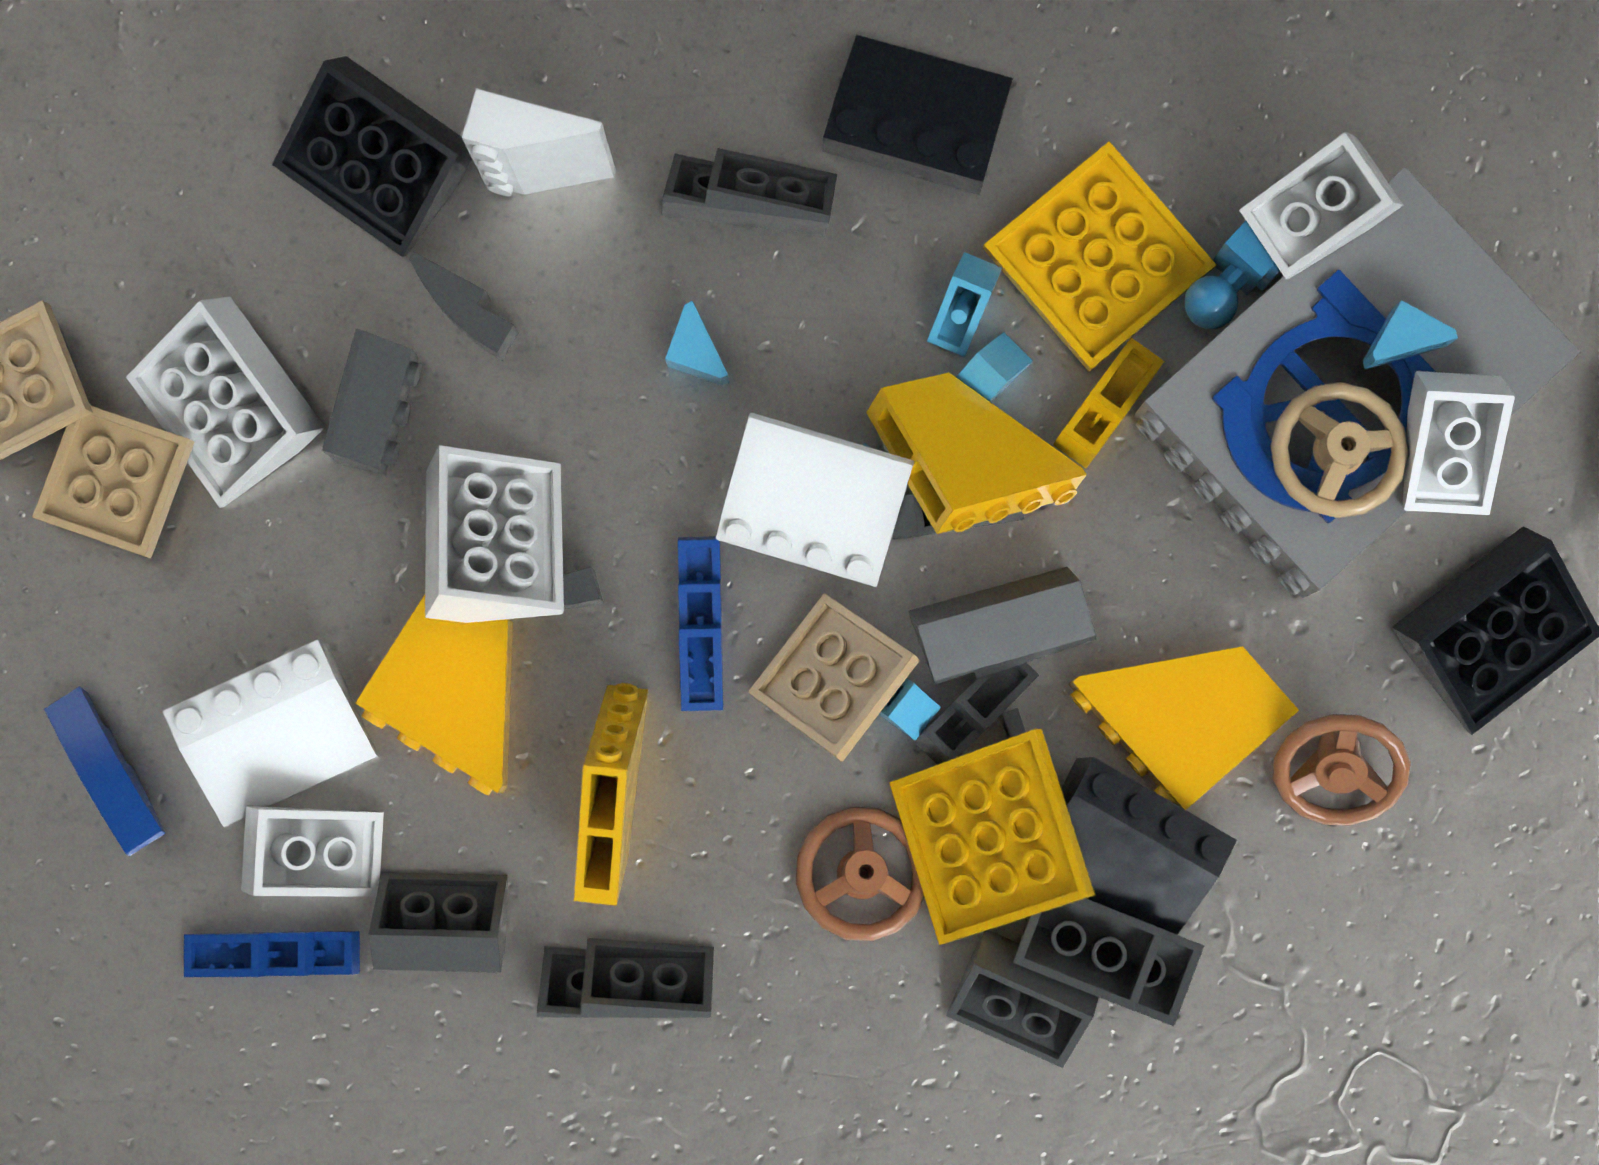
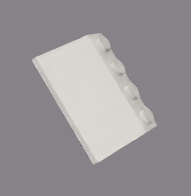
(533, 146)
(228, 396)
(814, 499)
(492, 537)
(271, 732)

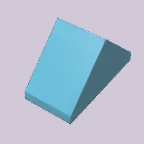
(1407, 334)
(693, 349)
(995, 367)

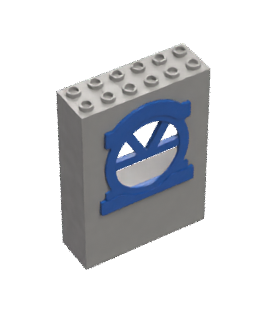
(1215, 408)

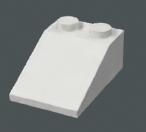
(1321, 205)
(1455, 441)
(311, 852)

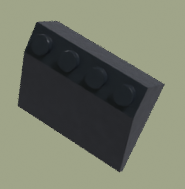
(916, 114)
(372, 154)
(1498, 628)
(1141, 847)

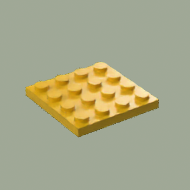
(1099, 256)
(991, 837)

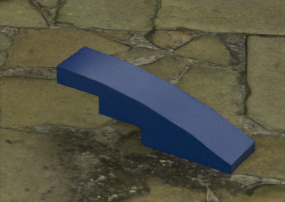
(700, 624)
(104, 771)
(272, 954)

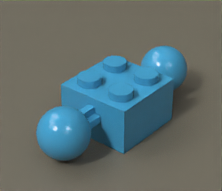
(1243, 266)

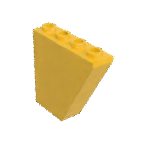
(968, 454)
(449, 693)
(1186, 717)
(609, 794)

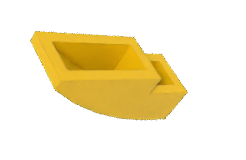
(1108, 403)

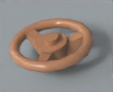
(1340, 768)
(859, 875)

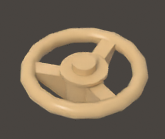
(1339, 449)

